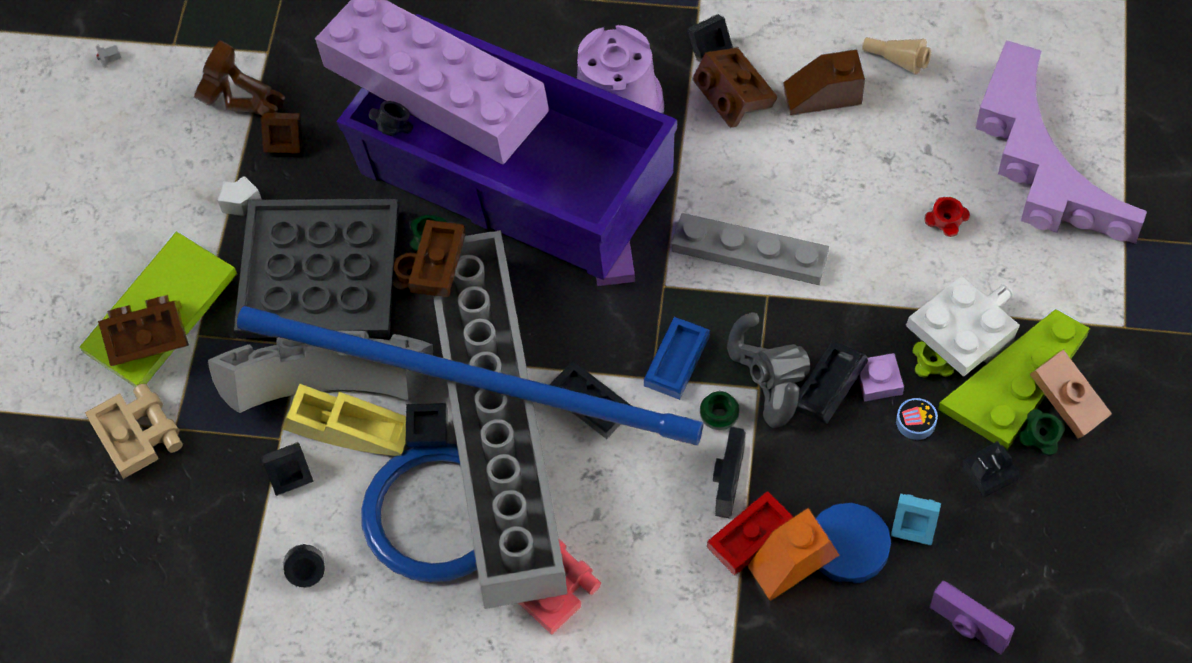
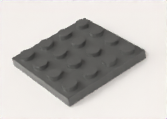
(321, 262)

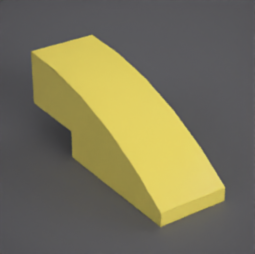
(346, 422)

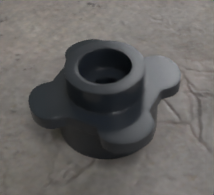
(391, 118)

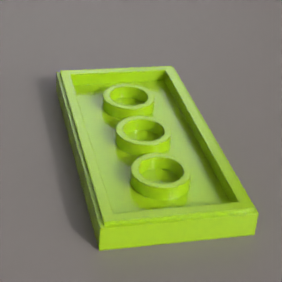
(185, 275)

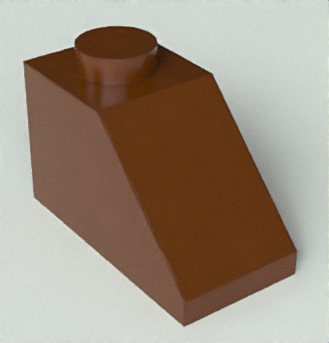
(826, 83)

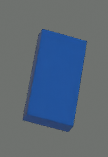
(676, 358)

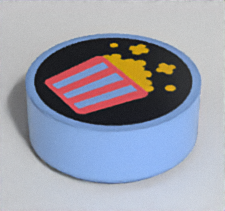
(916, 419)

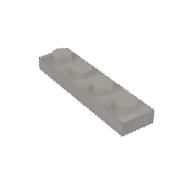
(750, 248)

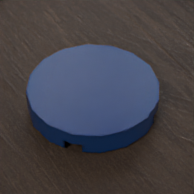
(859, 539)

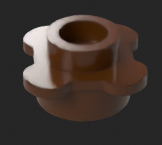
(402, 266)

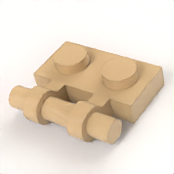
(123, 437)

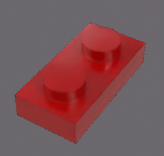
(745, 534)

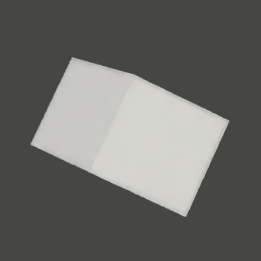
(235, 196)

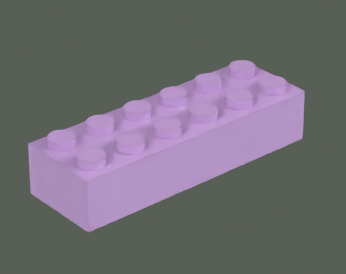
(434, 76)

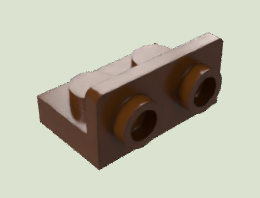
(732, 85)
(144, 331)

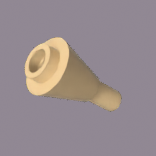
(908, 54)

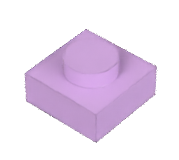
(880, 378)

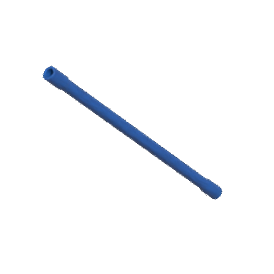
(666, 425)

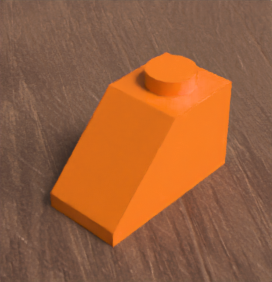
(791, 554)

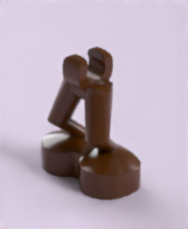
(215, 82)

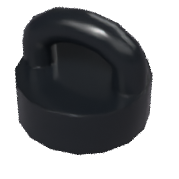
(303, 565)

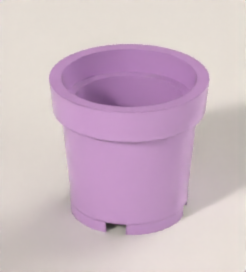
(621, 55)

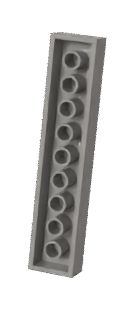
(498, 434)

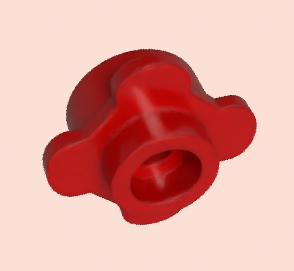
(950, 207)

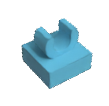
(916, 519)

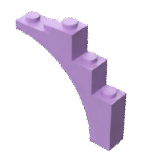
(1032, 158)

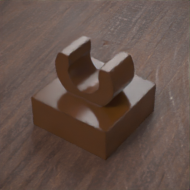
(281, 132)

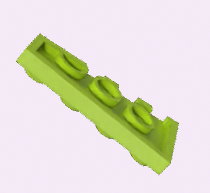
(1003, 391)

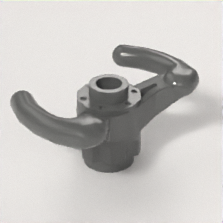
(772, 369)

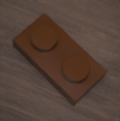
(437, 258)

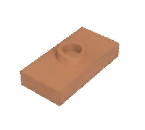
(1070, 394)

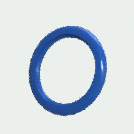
(374, 530)

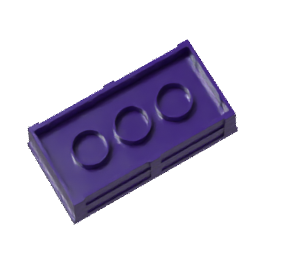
(567, 188)

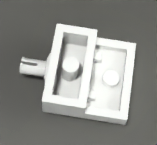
(965, 324)

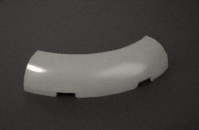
(273, 372)

